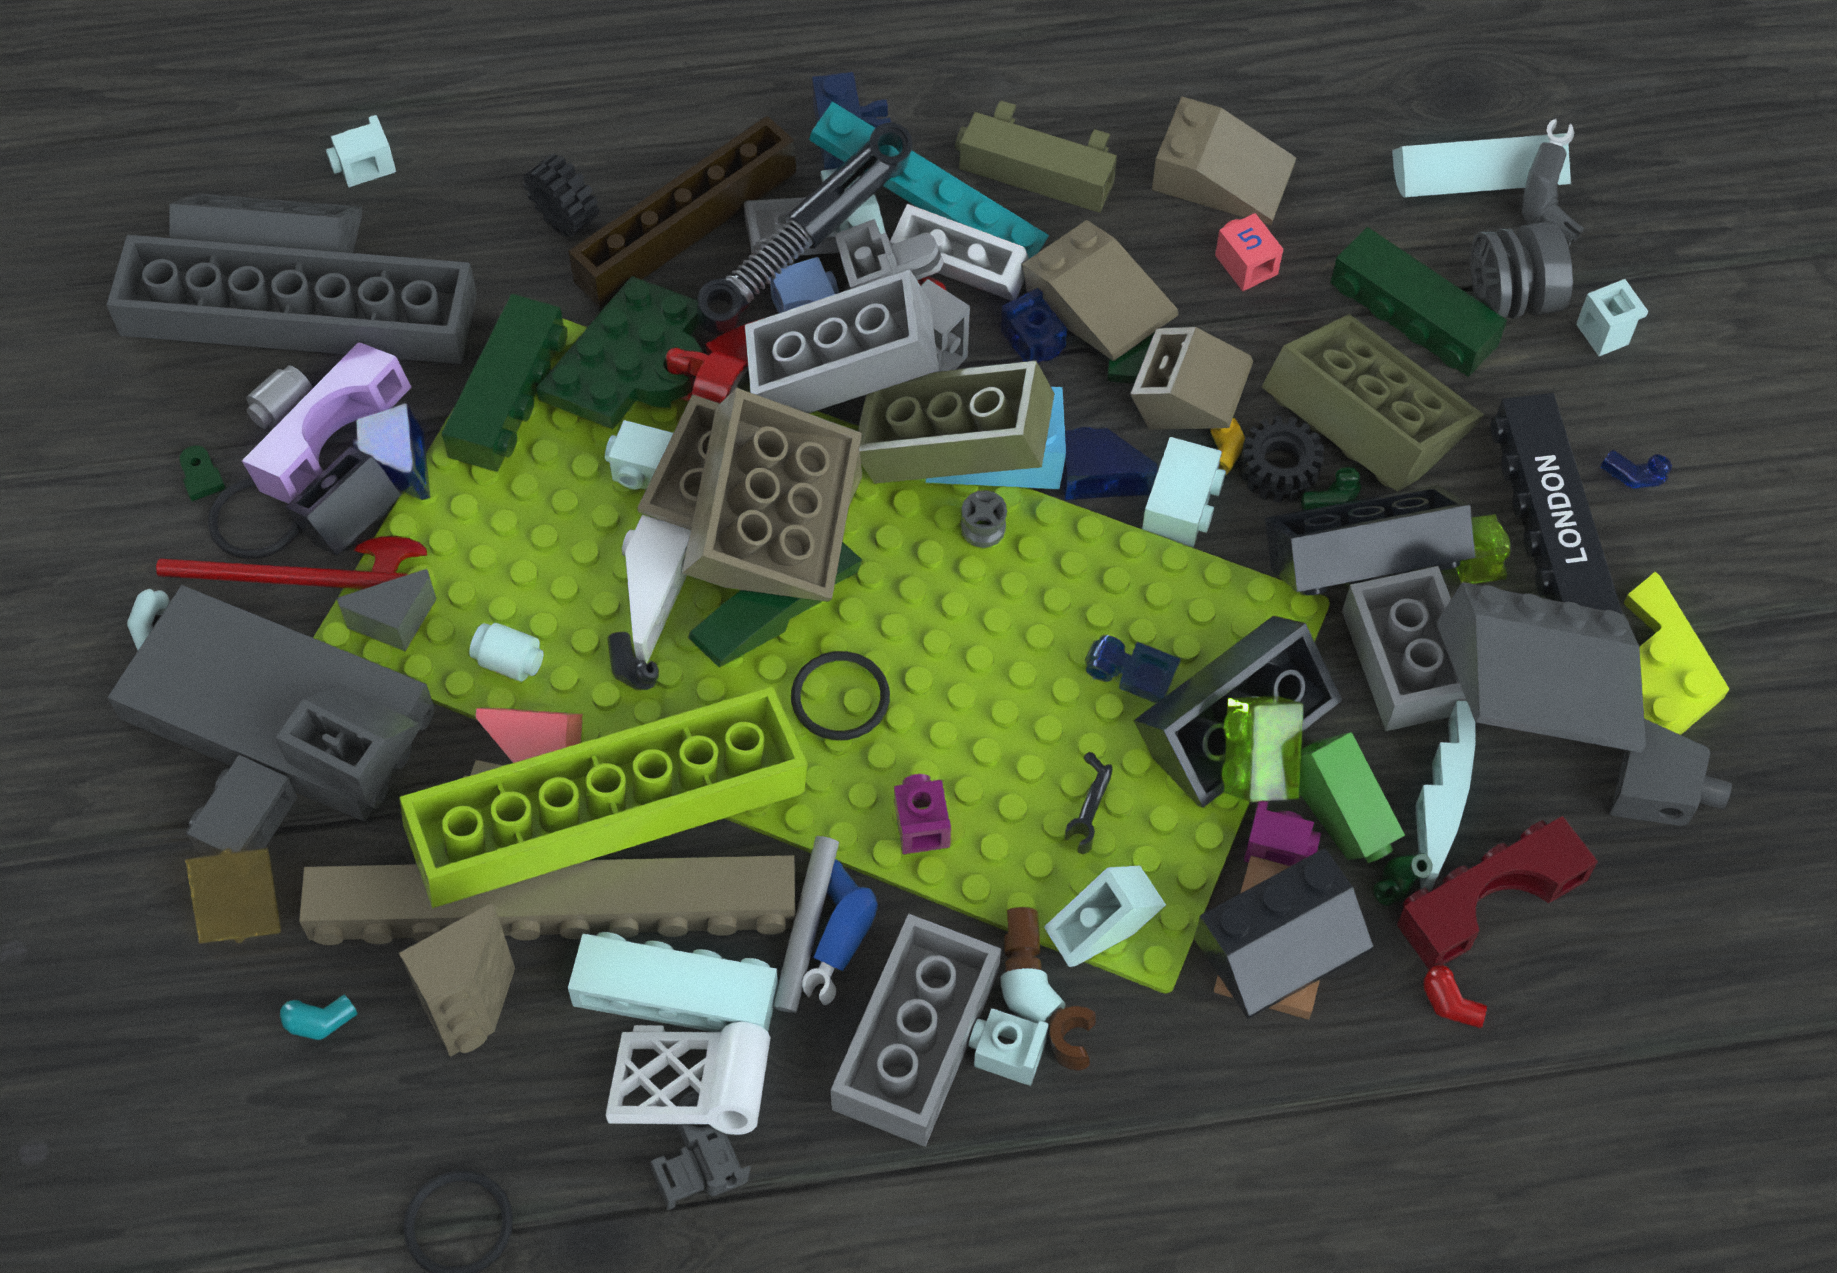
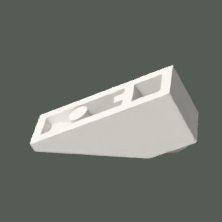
(654, 576)

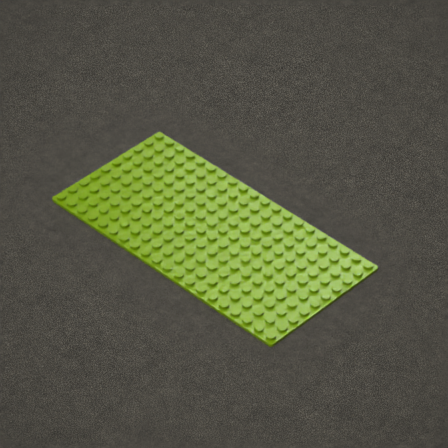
(971, 639)

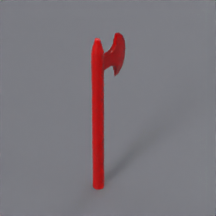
(387, 550)

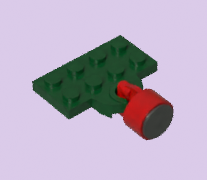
(640, 353)

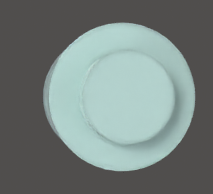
(506, 651)

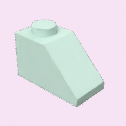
(1104, 913)

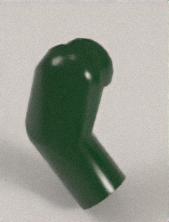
(1342, 490)
(1400, 876)

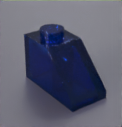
(398, 447)
(1104, 466)

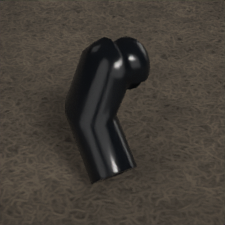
(627, 668)

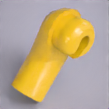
(1230, 442)

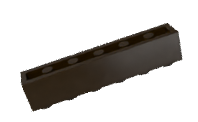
(683, 211)

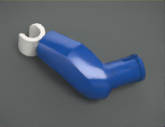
(843, 933)

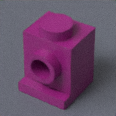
(922, 828)
(1281, 836)

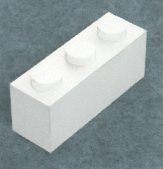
(968, 252)

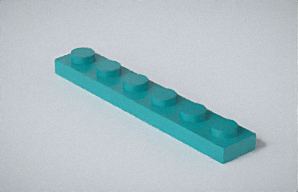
(927, 184)

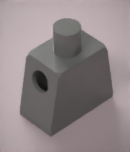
(1666, 780)

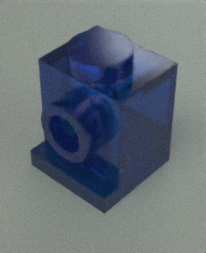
(1033, 327)

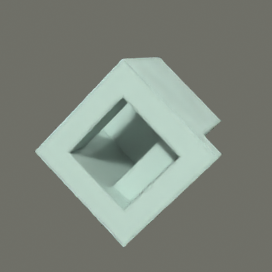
(361, 153)
(1610, 316)
(1015, 1060)

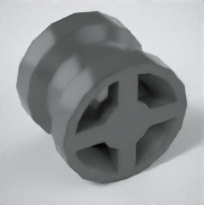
(983, 507)

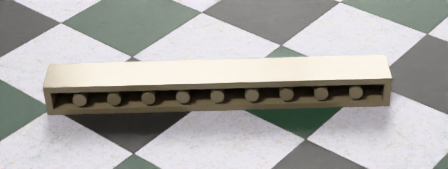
(571, 901)

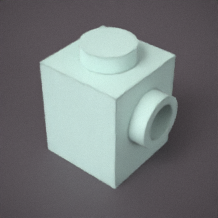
(636, 454)

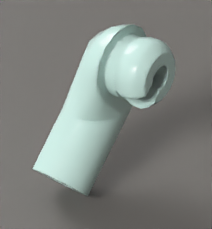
(143, 613)

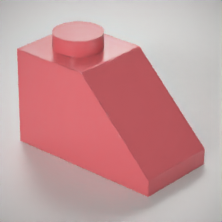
(530, 732)

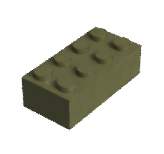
(957, 423)

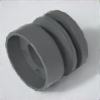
(1522, 270)

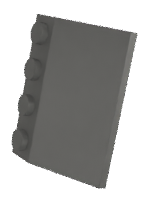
(1546, 666)

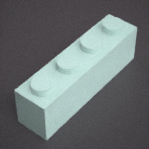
(670, 984)

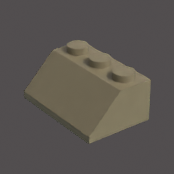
(462, 978)

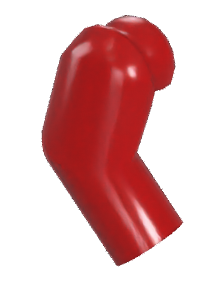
(1447, 999)

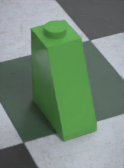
(1347, 798)

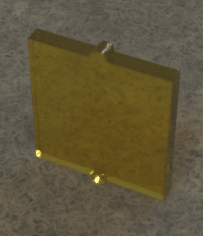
(233, 895)

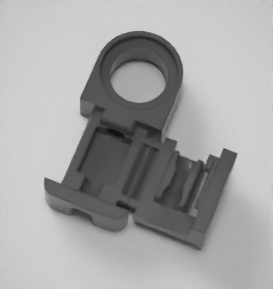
(707, 1162)

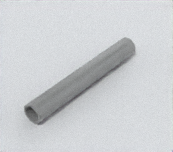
(805, 924)

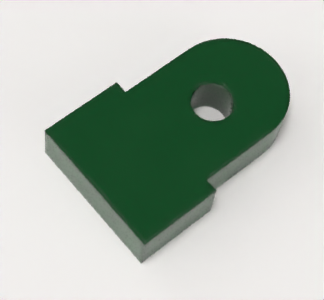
(200, 479)

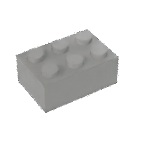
(1402, 647)

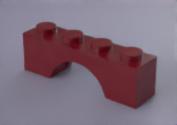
(1544, 863)

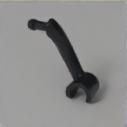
(1083, 823)

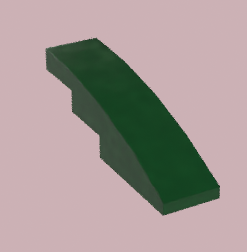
(756, 617)

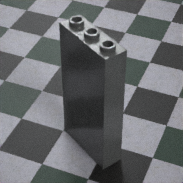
(234, 680)

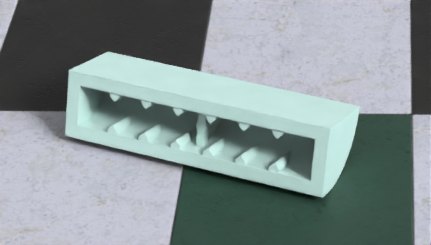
(1469, 165)

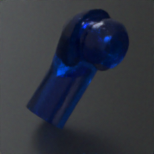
(1637, 475)

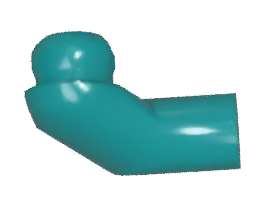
(314, 1021)

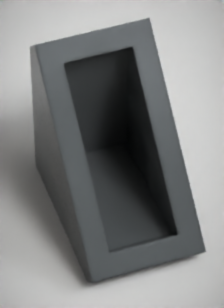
(390, 609)

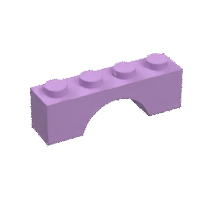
(354, 388)

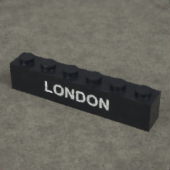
(1552, 503)

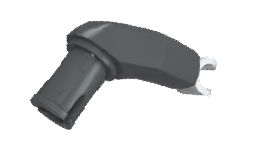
(1542, 182)

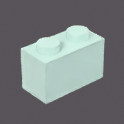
(1182, 492)

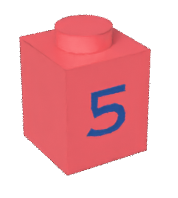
(1248, 251)

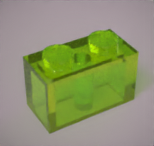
(1263, 748)

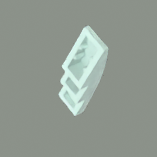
(1443, 803)

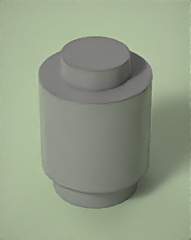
(277, 396)

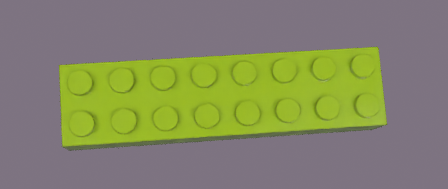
(602, 796)

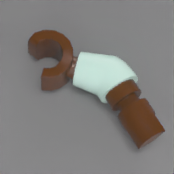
(1030, 995)

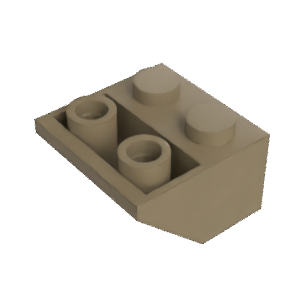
(1190, 380)

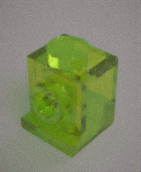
(1490, 548)

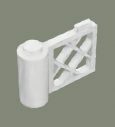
(729, 1073)

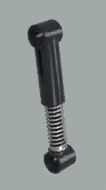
(808, 224)

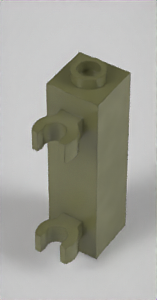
(1037, 160)

